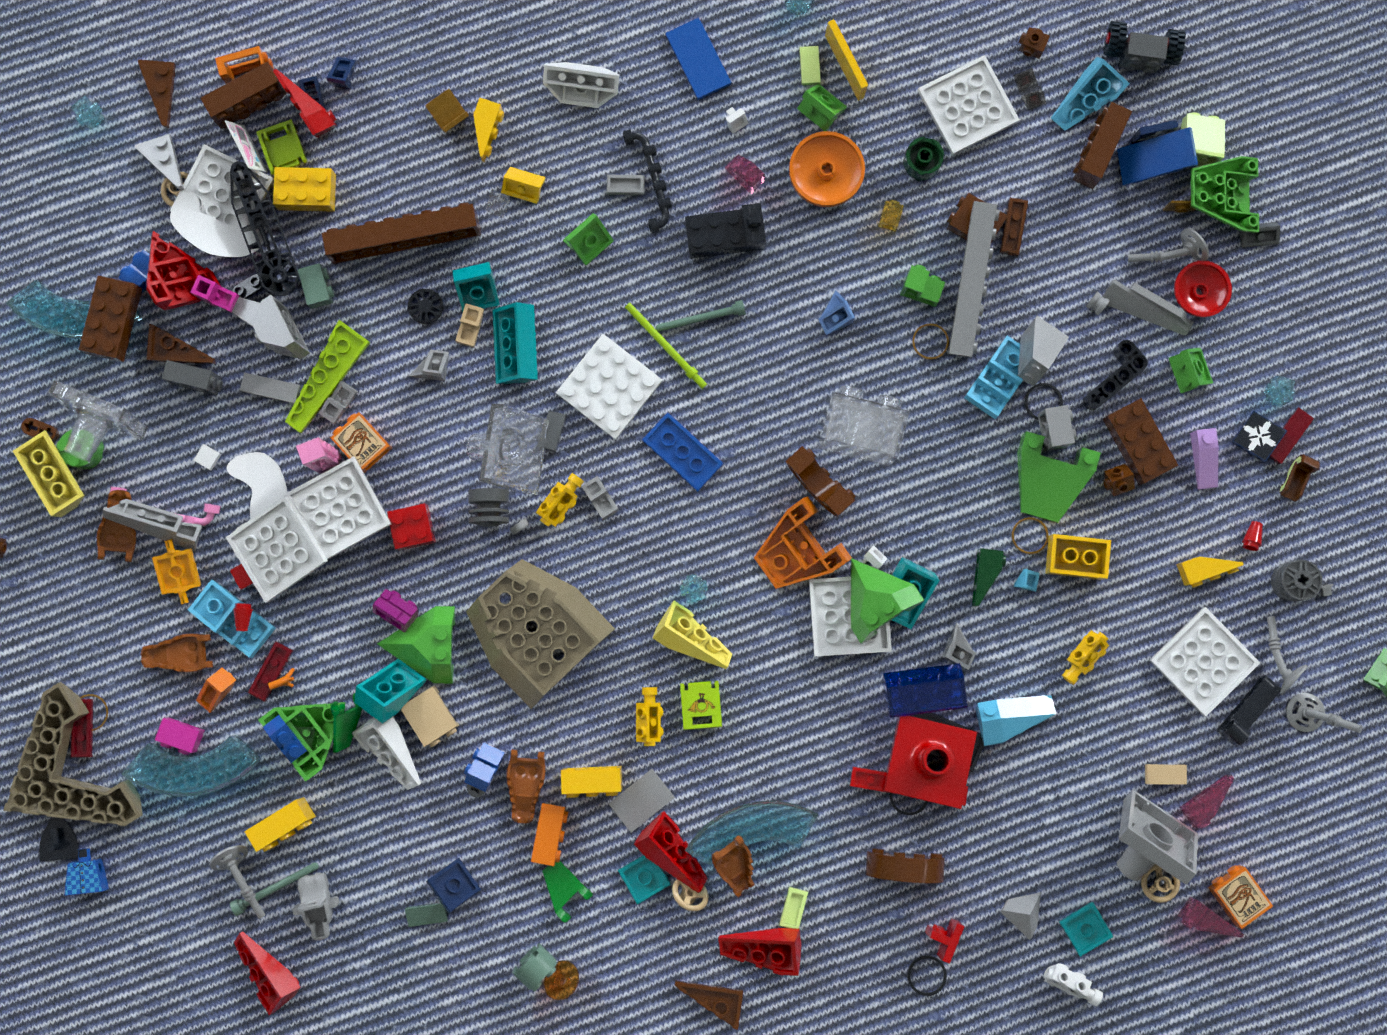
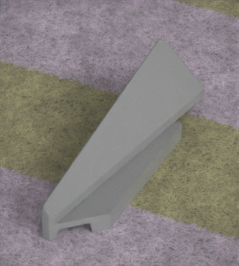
(1147, 306)
(155, 522)

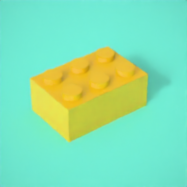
(304, 189)
(1078, 557)
(591, 781)
(280, 825)

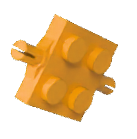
(176, 571)

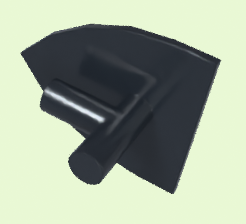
(58, 841)

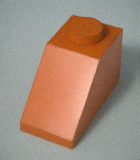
(215, 689)

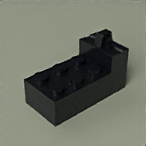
(726, 232)

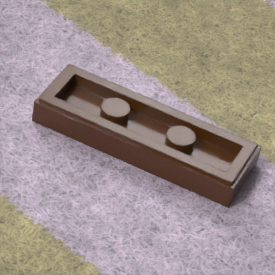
(1013, 226)

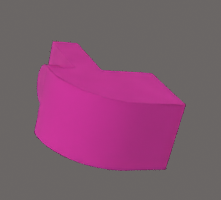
(214, 294)

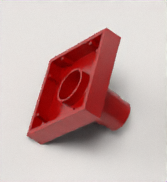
(908, 767)

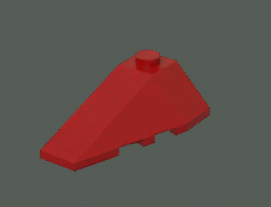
(313, 114)

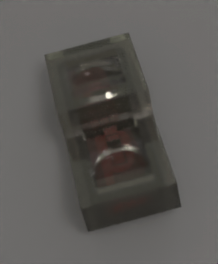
(1029, 89)

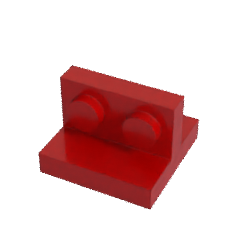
(948, 938)

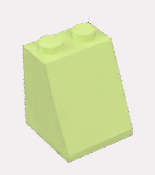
(1208, 137)

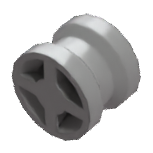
(1097, 303)

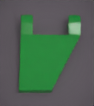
(344, 724)
(562, 887)

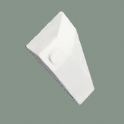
(390, 747)

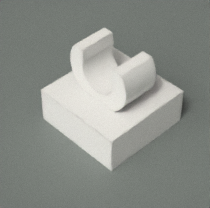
(736, 119)
(875, 557)

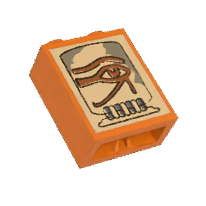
(361, 441)
(1240, 896)

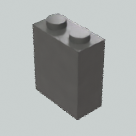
(192, 378)

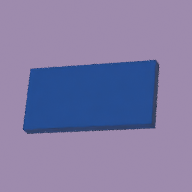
(698, 58)
(1157, 156)
(682, 452)

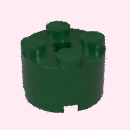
(923, 148)

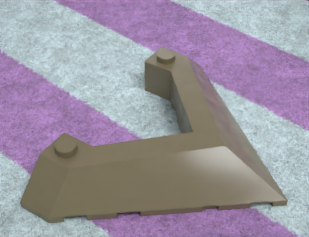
(39, 779)

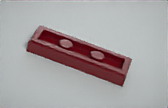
(1295, 427)
(270, 670)
(82, 733)

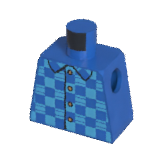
(85, 875)

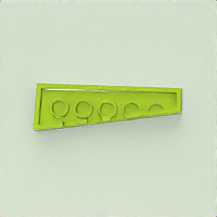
(334, 363)

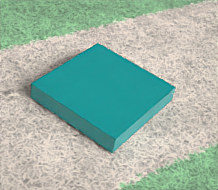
(643, 878)
(1086, 929)

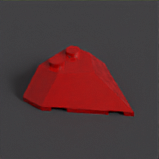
(172, 275)

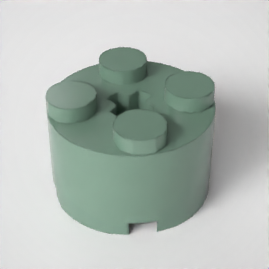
(534, 967)

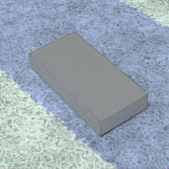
(625, 184)

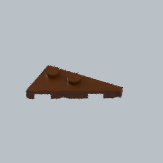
(160, 83)
(166, 347)
(720, 1000)

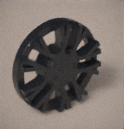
(425, 306)

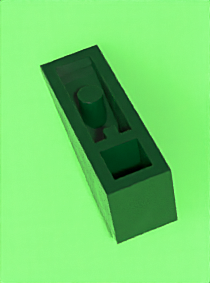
(988, 567)

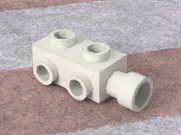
(1075, 981)

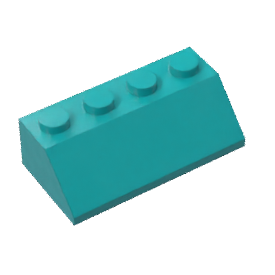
(515, 343)

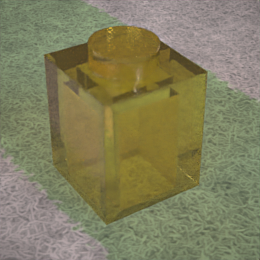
(891, 215)

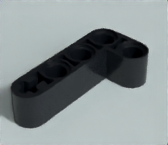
(1114, 380)
(1248, 710)

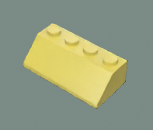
(49, 475)

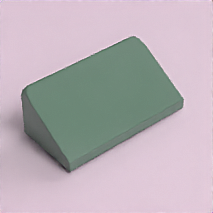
(426, 914)

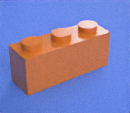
(549, 834)

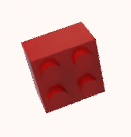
(411, 527)

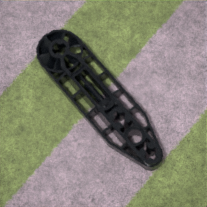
(258, 221)

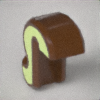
(1298, 477)

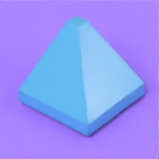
(1027, 580)

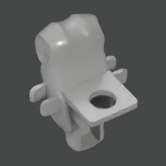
(316, 904)

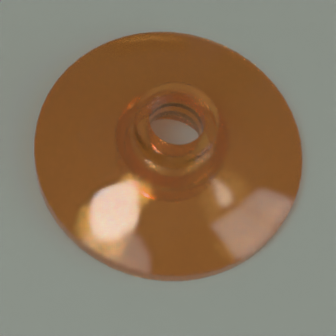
(555, 983)

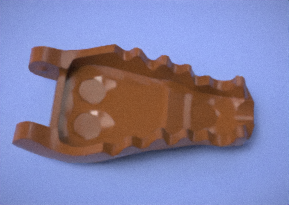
(115, 536)
(180, 653)
(525, 782)
(734, 865)

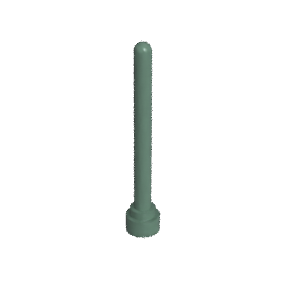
(736, 309)
(238, 906)

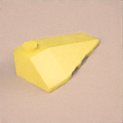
(683, 634)

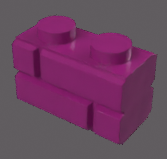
(395, 610)

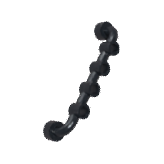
(658, 185)

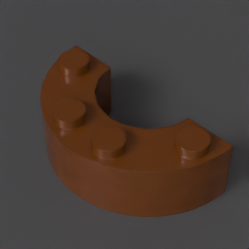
(818, 483)
(905, 868)

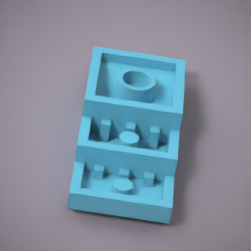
(997, 379)
(215, 610)

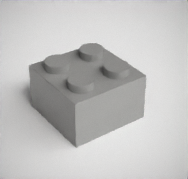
(1057, 427)

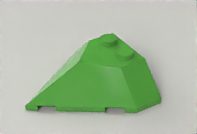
(877, 599)
(426, 644)
(313, 728)

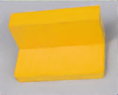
(522, 185)

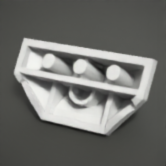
(580, 83)

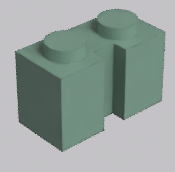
(315, 285)

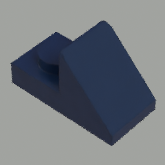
(341, 73)

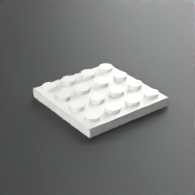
(968, 105)
(211, 184)
(609, 386)
(339, 508)
(276, 549)
(832, 621)
(1204, 661)

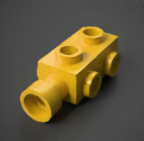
(559, 501)
(1085, 654)
(649, 718)

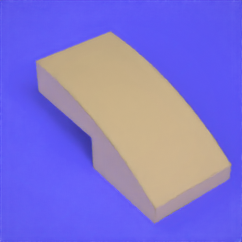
(470, 325)
(1165, 774)

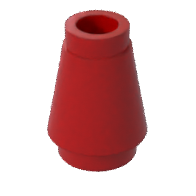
(1253, 537)
(242, 616)

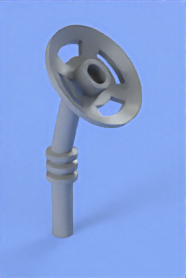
(1190, 247)
(1288, 675)
(1312, 713)
(229, 859)

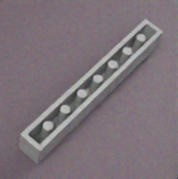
(972, 279)

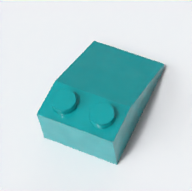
(925, 583)
(388, 690)

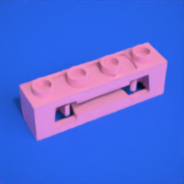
(318, 455)

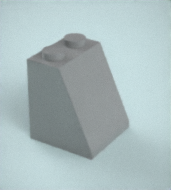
(1039, 349)

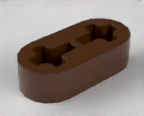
(41, 426)

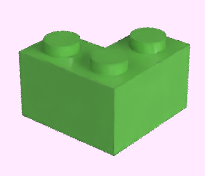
(921, 286)

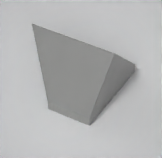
(433, 366)
(958, 649)
(1023, 913)

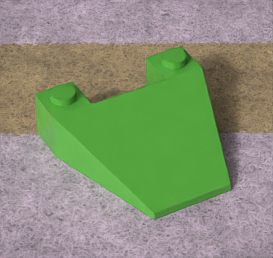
(1049, 484)

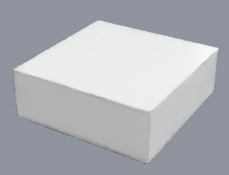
(207, 457)

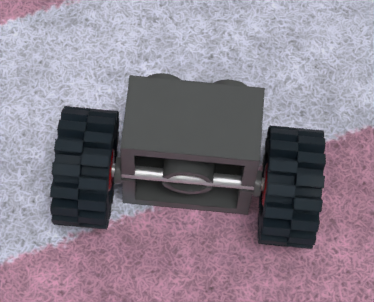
(1143, 50)

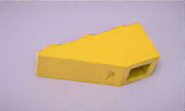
(486, 120)
(1201, 568)

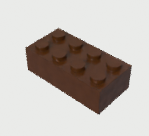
(243, 95)
(1101, 145)
(110, 318)
(1140, 441)

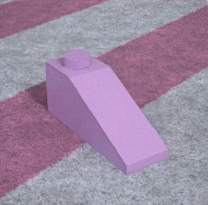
(1205, 457)

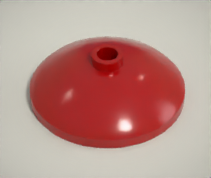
(1212, 282)

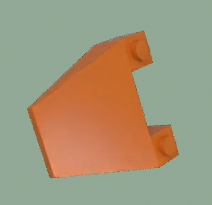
(793, 552)

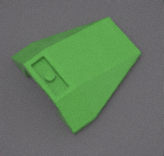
(1223, 192)

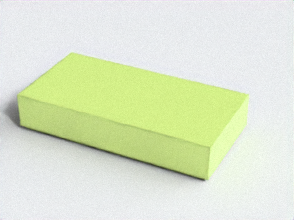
(810, 65)
(793, 908)

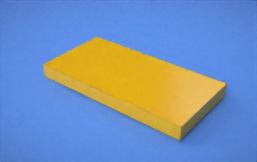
(846, 59)

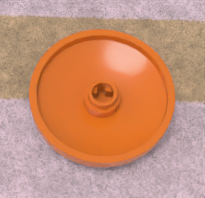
(826, 169)

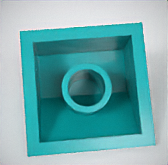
(476, 286)

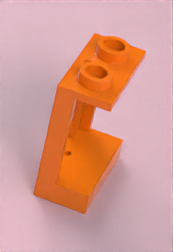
(227, 72)

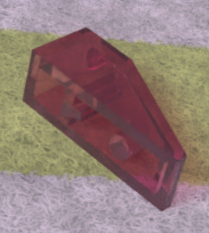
(1206, 804)
(1200, 917)

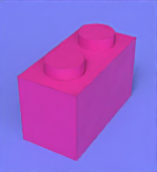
(179, 735)

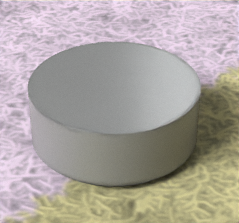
(519, 526)

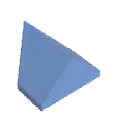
(836, 314)

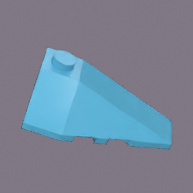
(1094, 89)
(1009, 717)

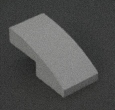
(338, 402)
(600, 498)

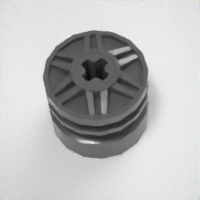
(488, 506)
(1286, 584)

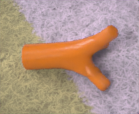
(284, 681)

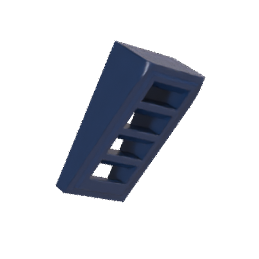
(312, 80)

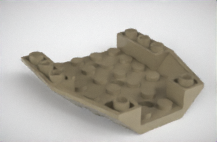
(563, 623)

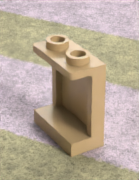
(429, 717)

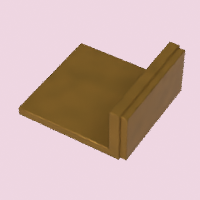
(446, 110)
(1179, 206)

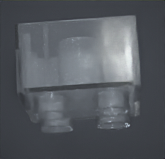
(862, 426)

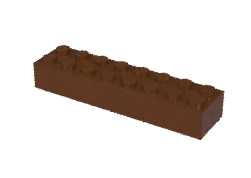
(401, 233)

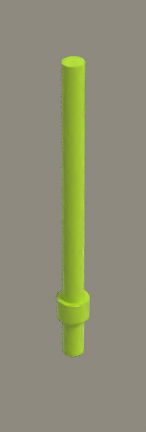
(690, 371)

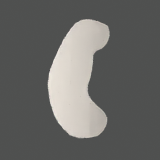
(208, 232)
(262, 476)

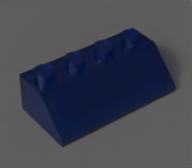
(925, 690)

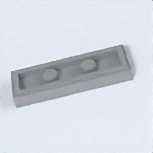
(270, 388)

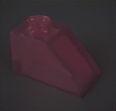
(745, 173)

